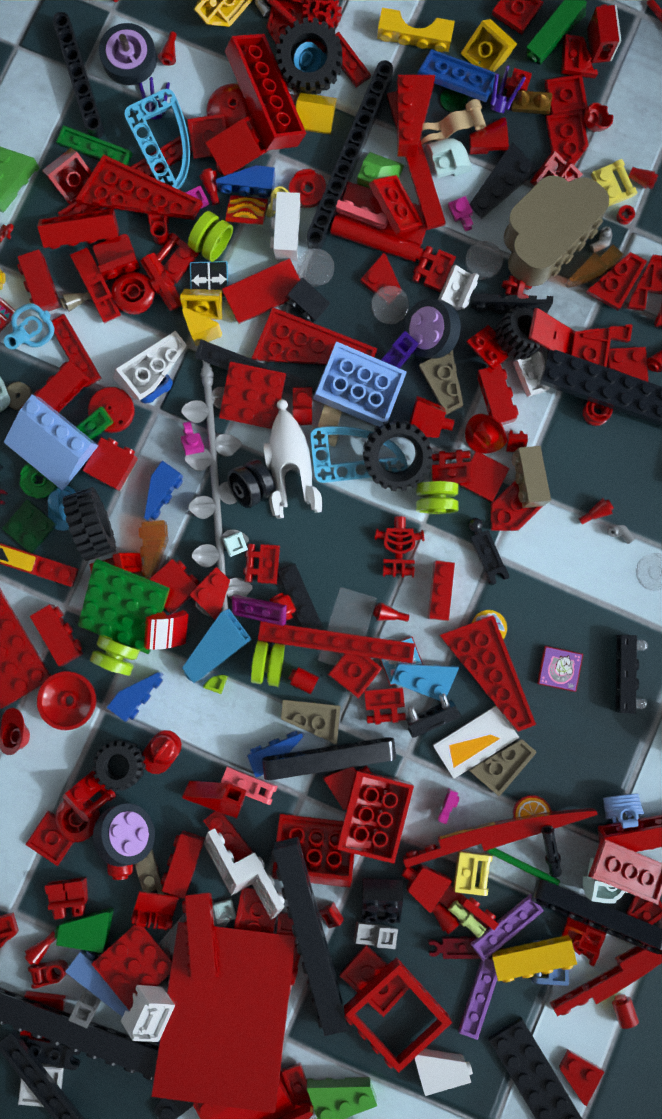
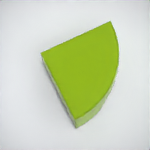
(216, 683)

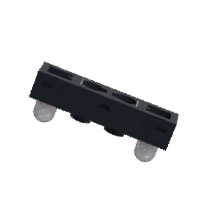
(626, 674)

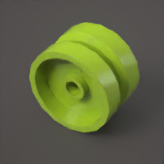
(210, 236)
(437, 497)
(114, 656)
(265, 663)

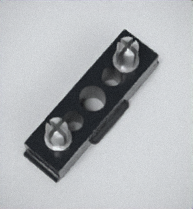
(432, 717)

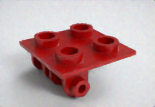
(487, 348)
(154, 909)

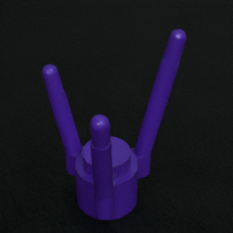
(498, 101)
(150, 107)

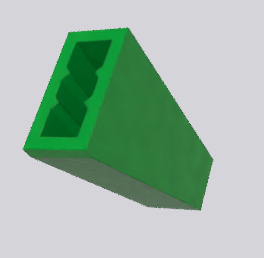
(558, 25)

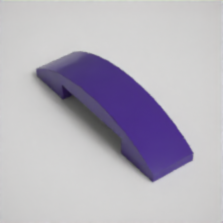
(401, 350)

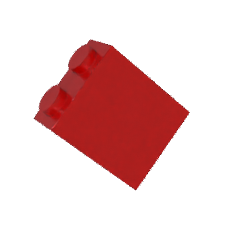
(236, 146)

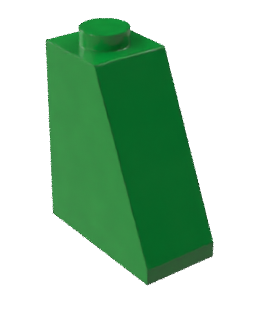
(86, 931)

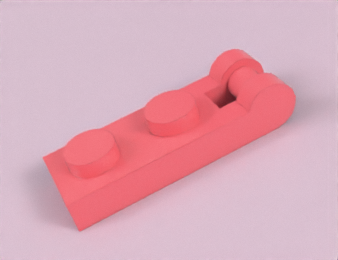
(361, 214)
(250, 784)

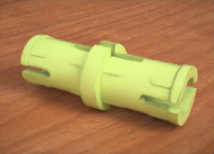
(467, 919)

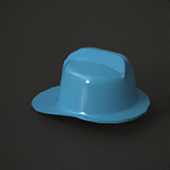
(309, 57)
(55, 507)

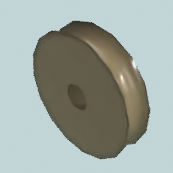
(18, 388)

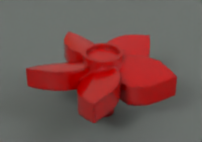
(5, 231)

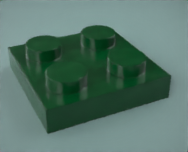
(29, 526)

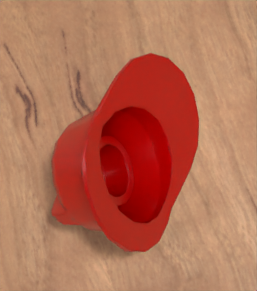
(14, 732)
(161, 751)

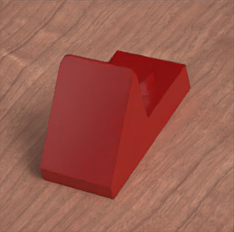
(302, 405)

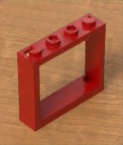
(371, 989)

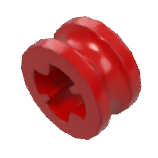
(627, 208)

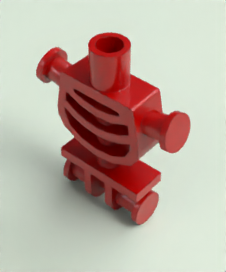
(399, 529)

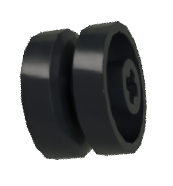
(250, 483)

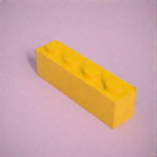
(534, 958)

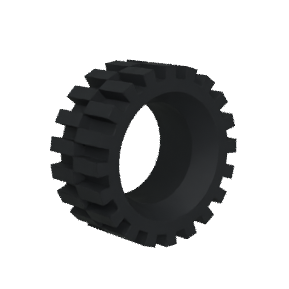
(309, 80)
(414, 472)
(89, 524)

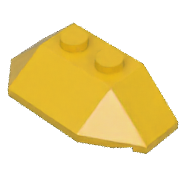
(220, 11)

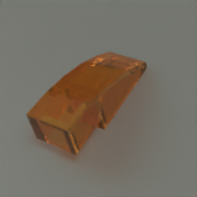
(595, 267)

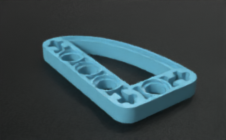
(149, 140)
(351, 466)

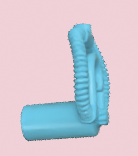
(20, 335)

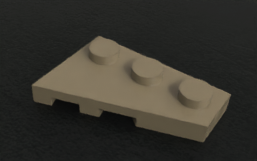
(443, 381)
(313, 717)
(503, 767)

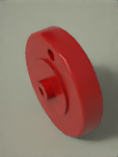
(117, 405)

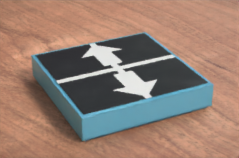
(209, 275)

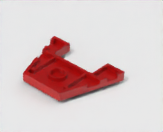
(649, 283)
(595, 343)

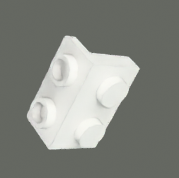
(458, 287)
(530, 374)

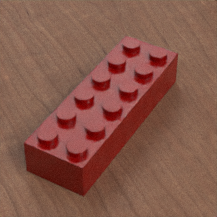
(265, 91)

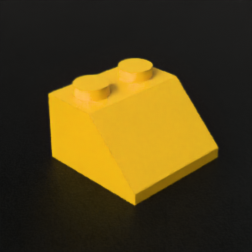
(489, 46)

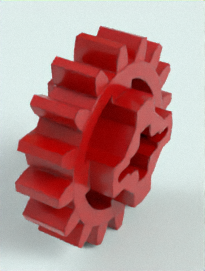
(322, 11)

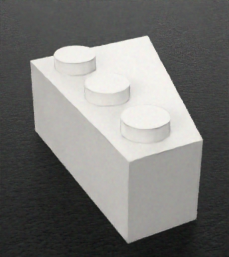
(286, 226)

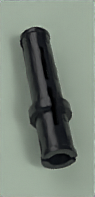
(552, 856)

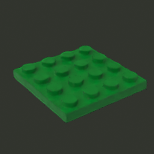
(119, 604)

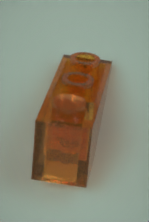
(154, 544)

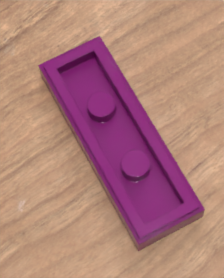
(259, 609)

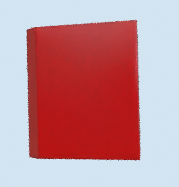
(331, 916)

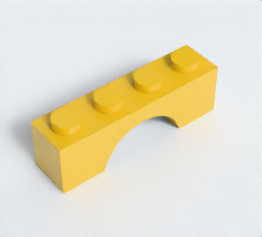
(394, 29)

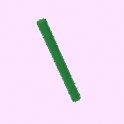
(523, 866)

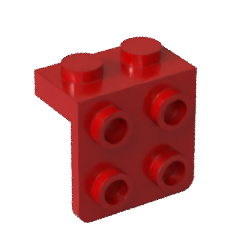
(116, 257)

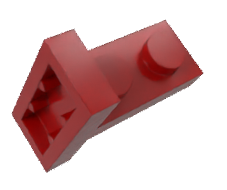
(127, 561)

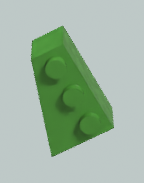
(14, 173)
(341, 1097)

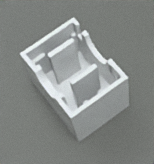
(149, 1013)

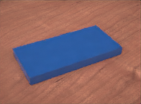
(458, 75)

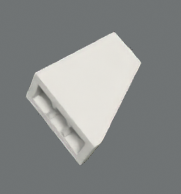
(442, 1070)

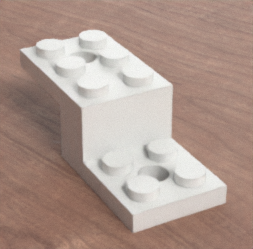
(244, 873)

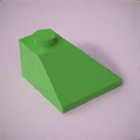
(377, 167)

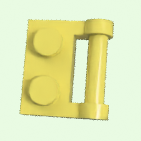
(606, 178)
(467, 870)

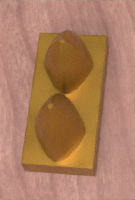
(532, 102)

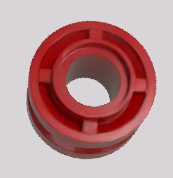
(593, 418)

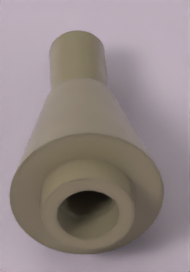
(73, 300)

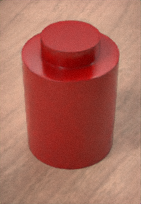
(303, 680)
(625, 1011)

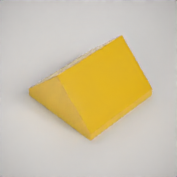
(316, 112)
(203, 302)
(201, 326)

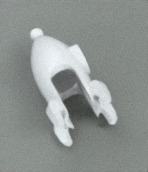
(289, 451)

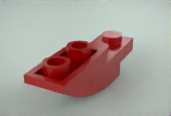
(95, 285)

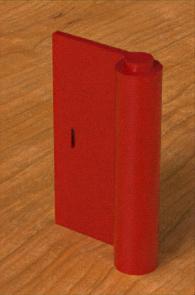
(403, 245)

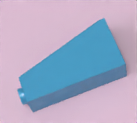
(218, 644)

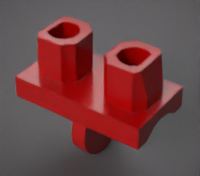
(515, 287)

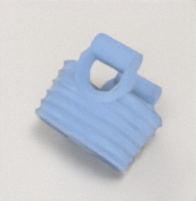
(620, 804)

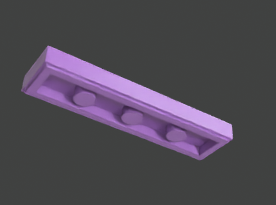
(508, 927)
(479, 999)

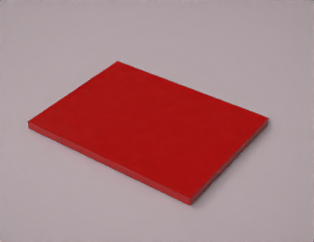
(227, 1029)

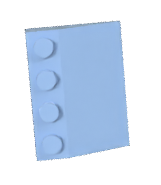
(359, 385)
(49, 442)

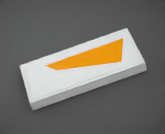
(475, 741)

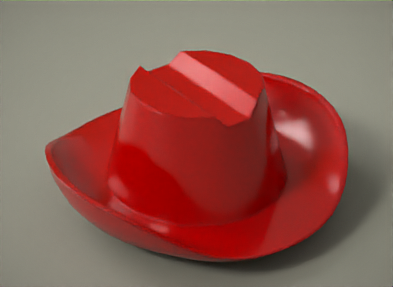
(133, 293)
(485, 434)
(71, 825)

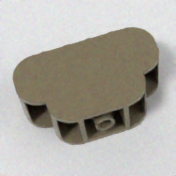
(552, 225)

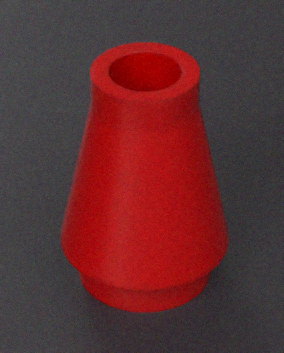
(643, 177)
(445, 918)

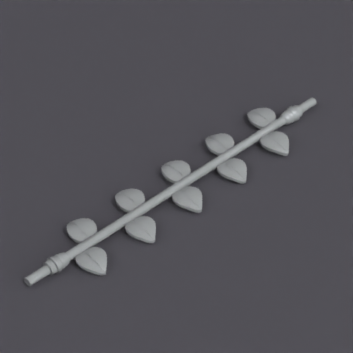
(204, 506)

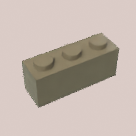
(531, 477)

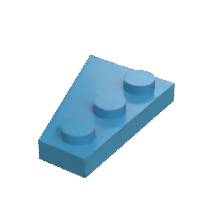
(425, 679)

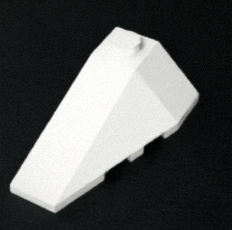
(146, 370)

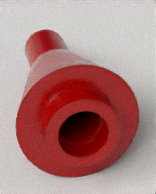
(168, 53)
(208, 179)
(655, 362)
(601, 509)
(383, 612)
(36, 952)

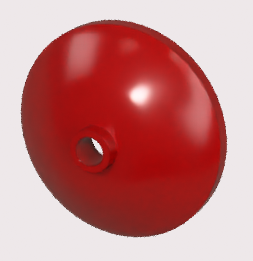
(220, 104)
(53, 700)

